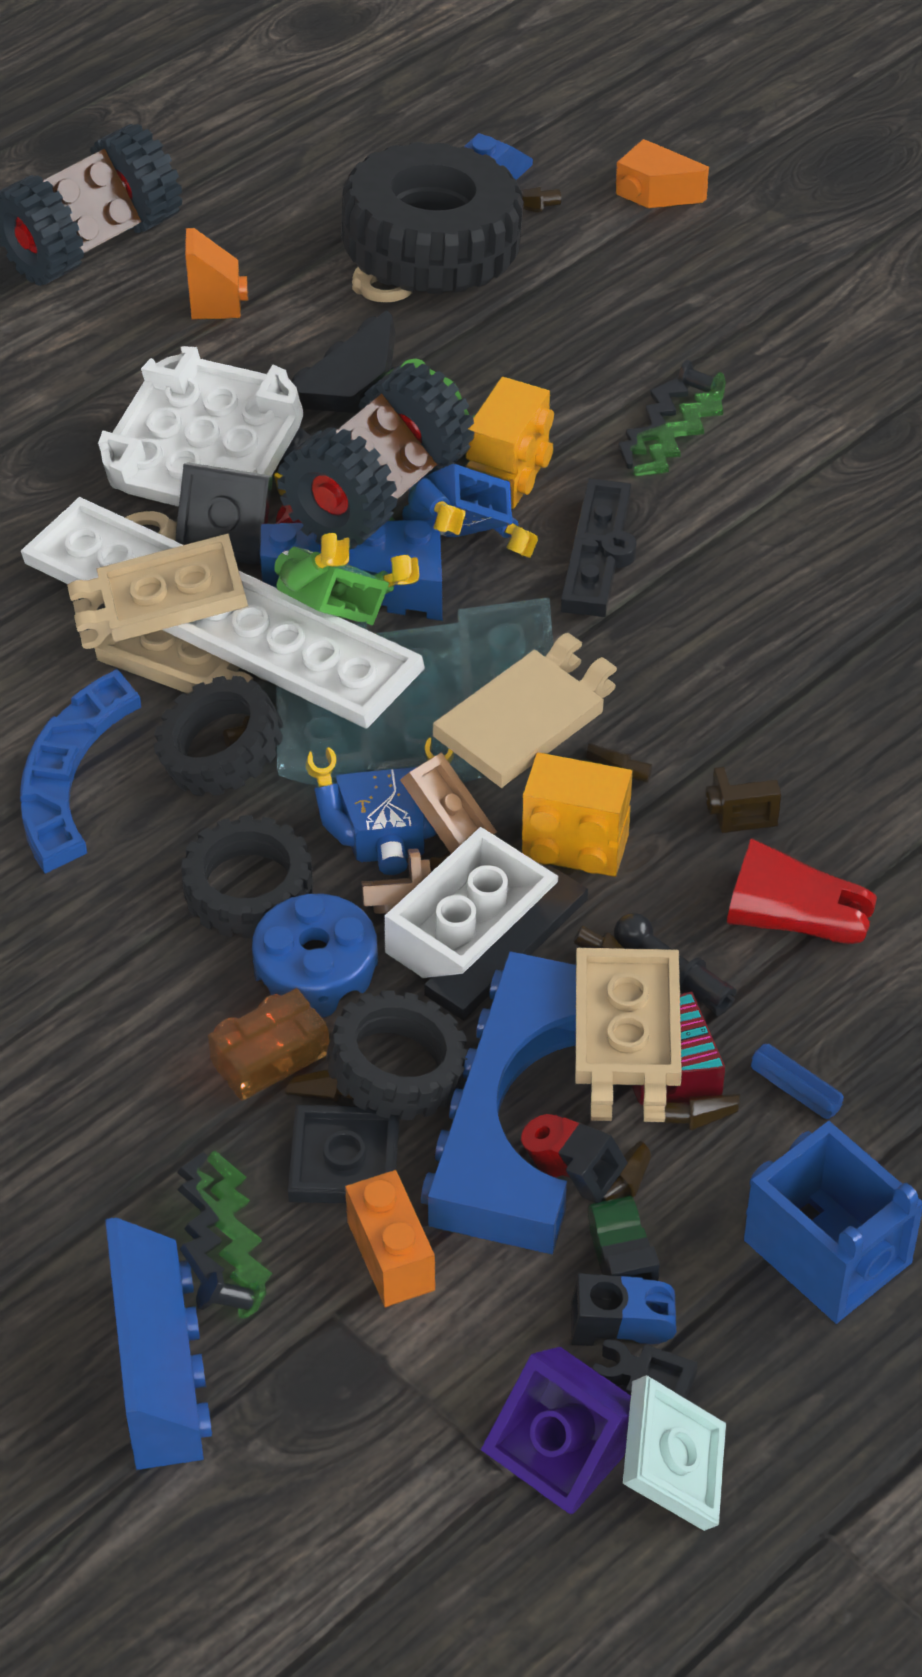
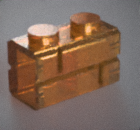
(268, 1043)

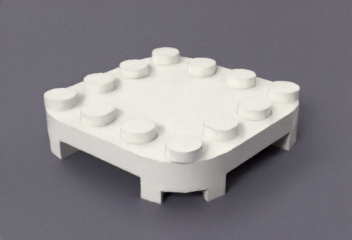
(199, 416)

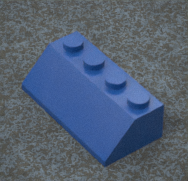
(155, 1346)

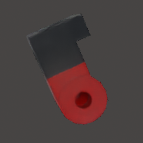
(575, 1151)

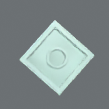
(674, 1453)

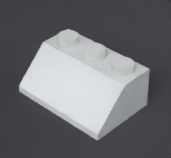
(464, 906)

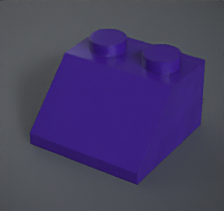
(561, 1428)

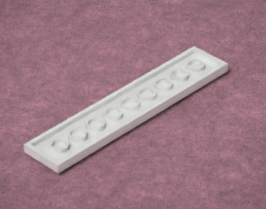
(271, 638)

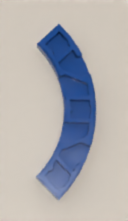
(54, 761)

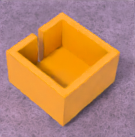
(512, 435)
(576, 814)

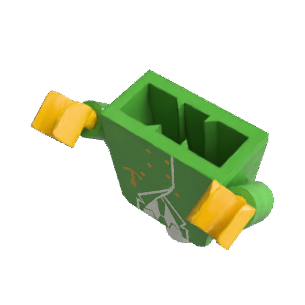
(334, 586)

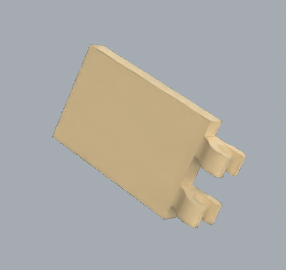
(158, 591)
(166, 660)
(526, 711)
(628, 1025)

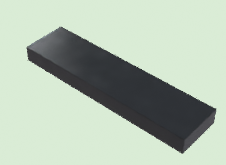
(466, 991)

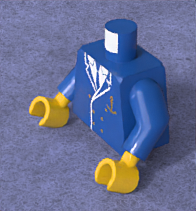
(467, 503)
(372, 812)

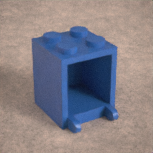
(863, 1224)

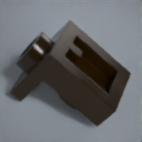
(743, 805)

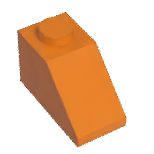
(660, 177)
(213, 279)

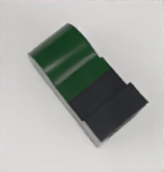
(620, 1240)

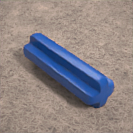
(797, 1081)

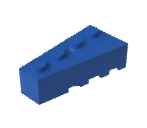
(374, 555)

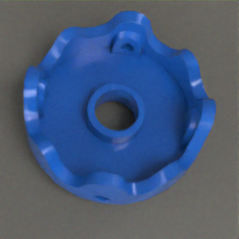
(318, 973)

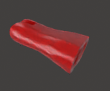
(794, 897)

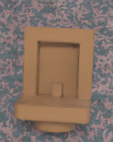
(388, 893)

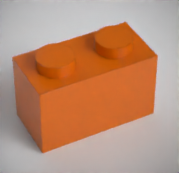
(390, 1238)

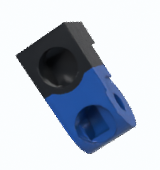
(622, 1309)

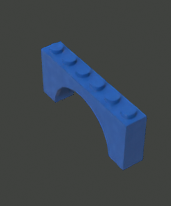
(480, 1178)

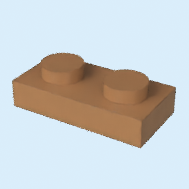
(445, 802)

